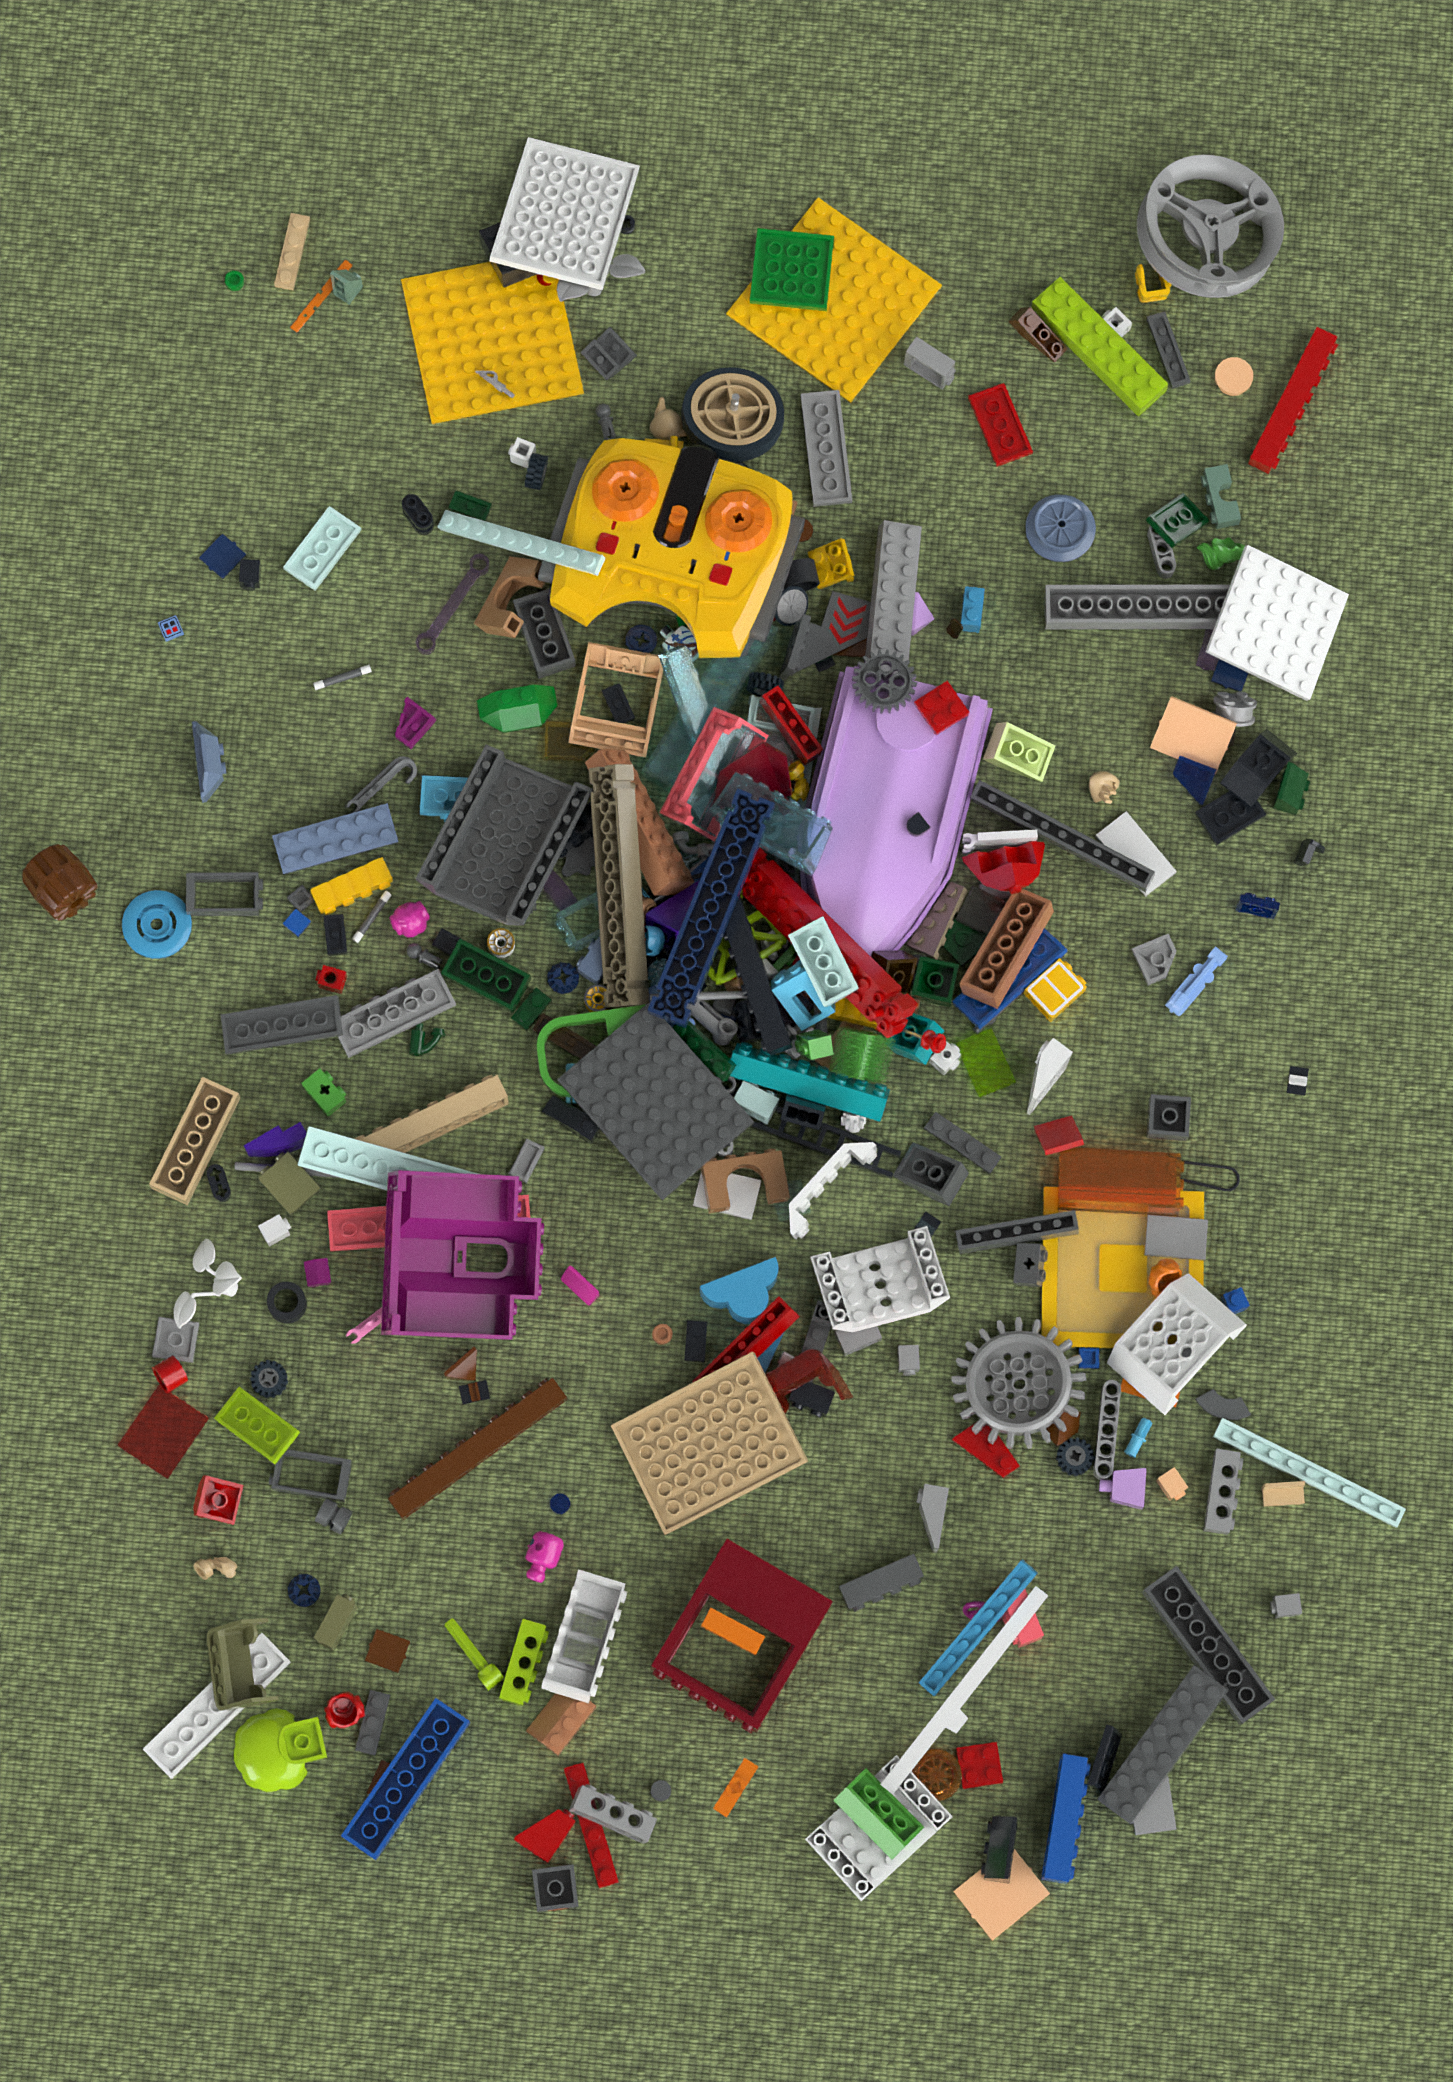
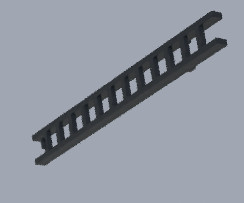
(818, 1148)

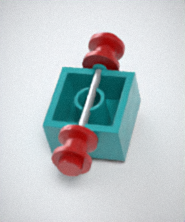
(918, 1039)

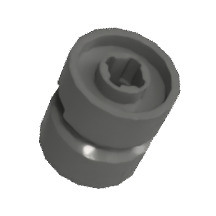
(333, 1516)

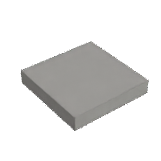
(175, 1341)

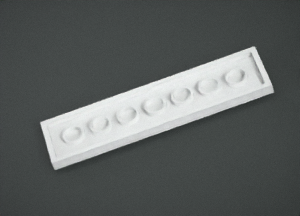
(202, 1720)

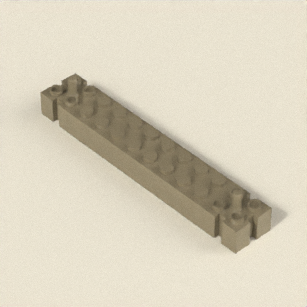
(619, 885)

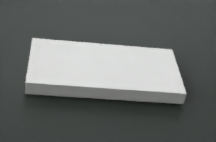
(1129, 840)

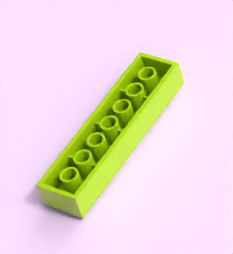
(1099, 346)

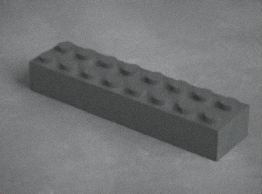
(1208, 1644)
(1163, 1744)

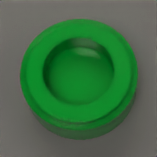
(234, 280)

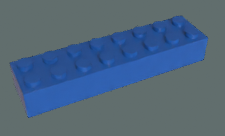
(405, 1779)

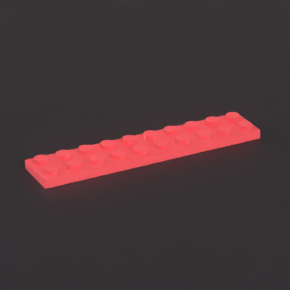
(366, 1226)

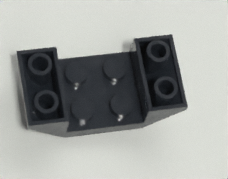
(1258, 767)

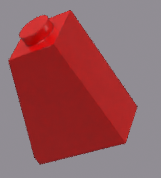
(547, 1834)

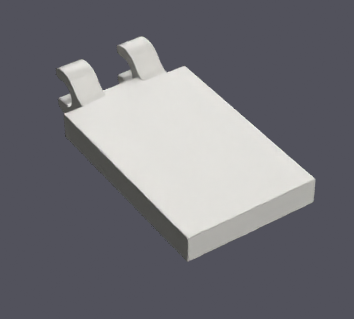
(996, 840)

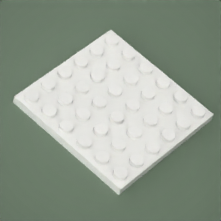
(1277, 623)

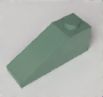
(346, 284)

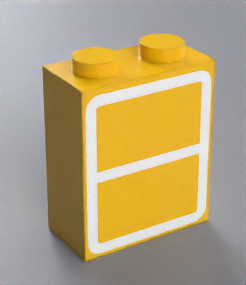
(1055, 989)

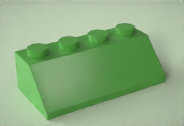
(878, 1813)

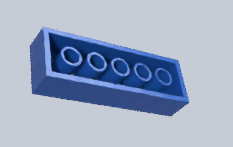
(1064, 1819)

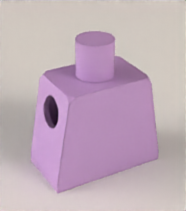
(1126, 1487)

